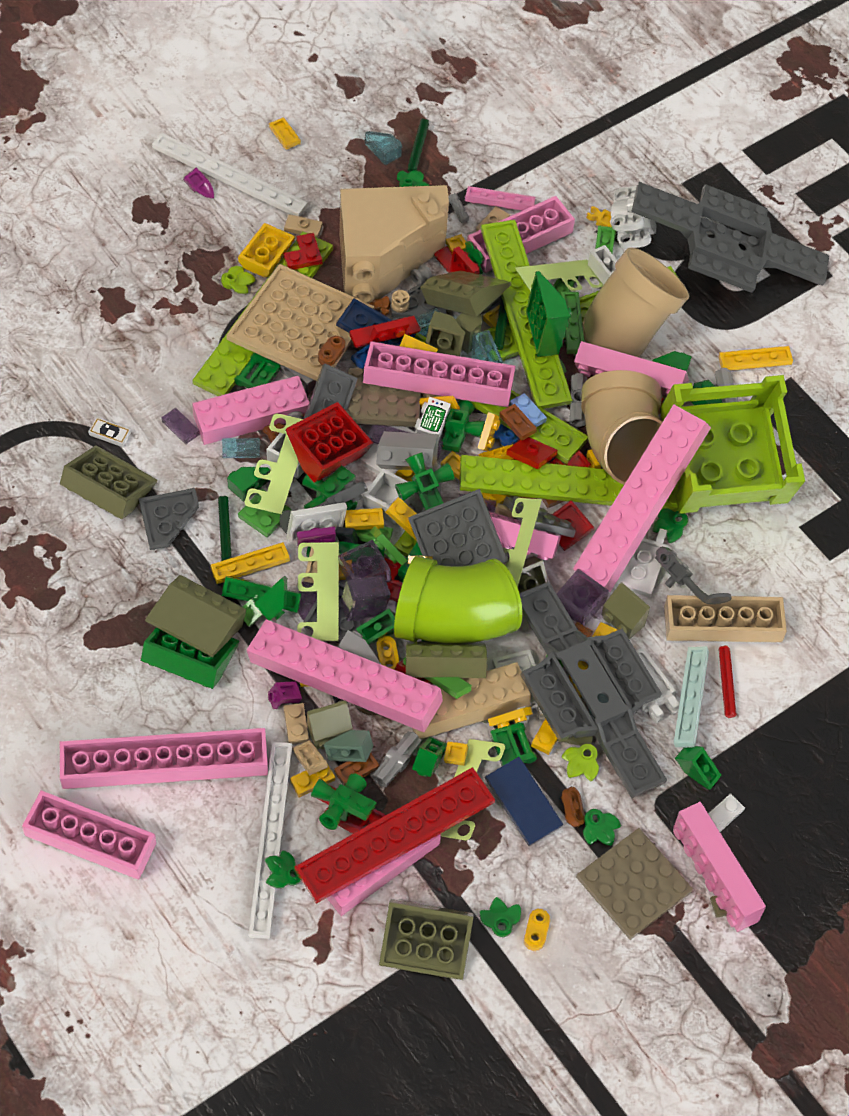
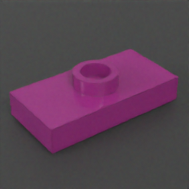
(317, 535)

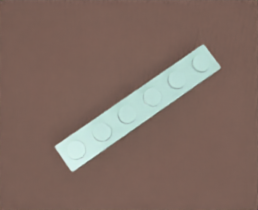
(691, 697)

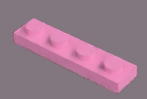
(499, 198)

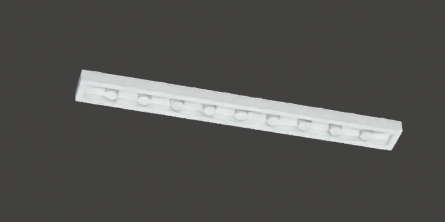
(230, 175)
(270, 838)

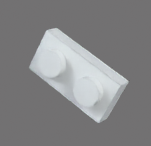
(726, 812)

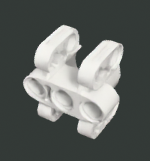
(631, 224)

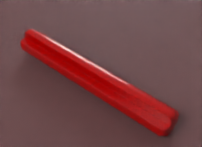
(727, 681)

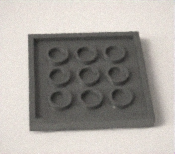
(458, 532)

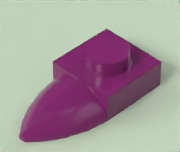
(199, 183)

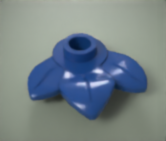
(505, 435)

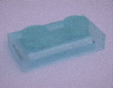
(241, 447)

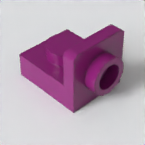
(284, 693)

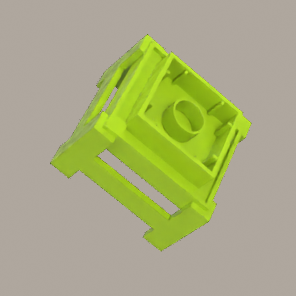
(739, 452)

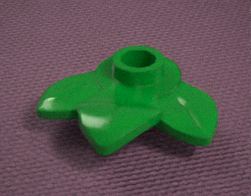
(411, 179)
(474, 254)
(667, 522)
(601, 830)
(281, 870)
(501, 915)

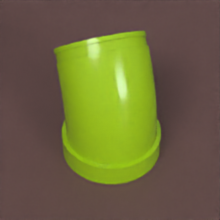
(457, 602)

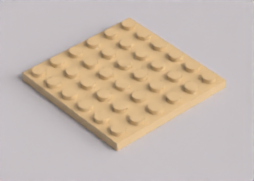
(292, 321)

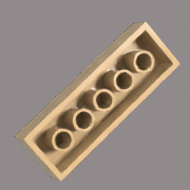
(734, 621)
(489, 697)

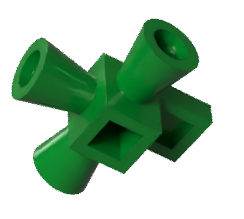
(458, 426)
(424, 482)
(332, 486)
(343, 801)

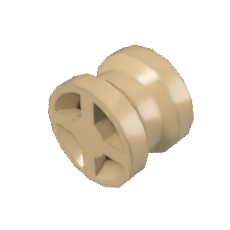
(403, 297)

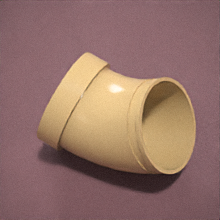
(633, 304)
(620, 418)

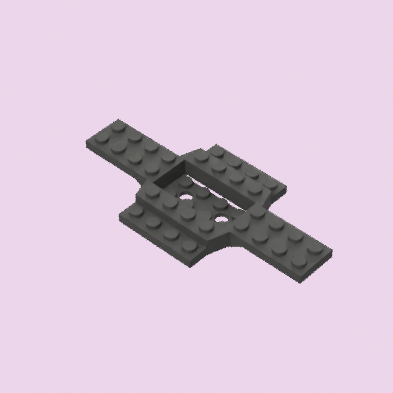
(721, 255)
(612, 671)

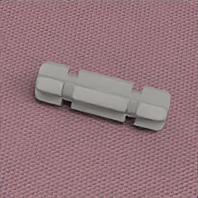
(458, 208)

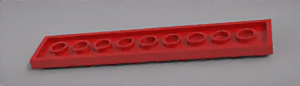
(394, 835)

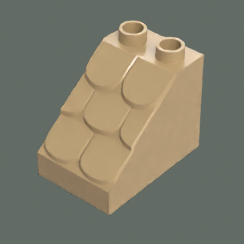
(386, 237)

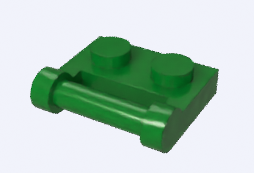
(262, 375)
(505, 736)

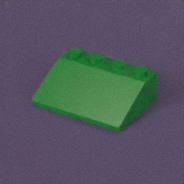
(547, 316)
(186, 661)

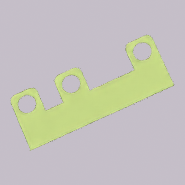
(562, 270)
(280, 474)
(519, 553)
(327, 587)
(476, 752)

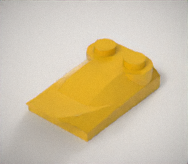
(265, 250)

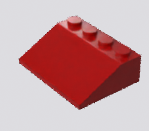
(327, 441)

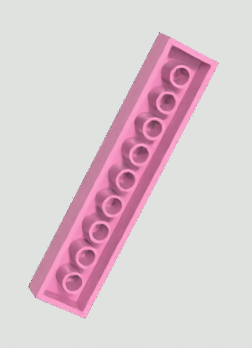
(642, 497)
(345, 675)
(163, 758)

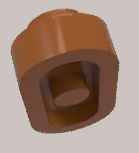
(334, 348)
(573, 806)

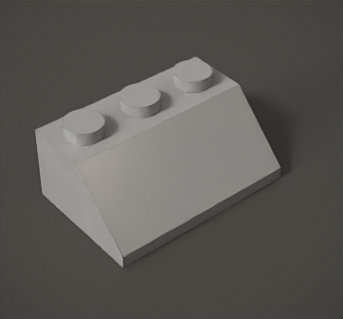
(398, 446)

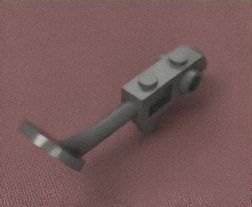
(352, 492)
(681, 574)

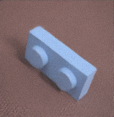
(531, 411)

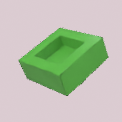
(252, 613)

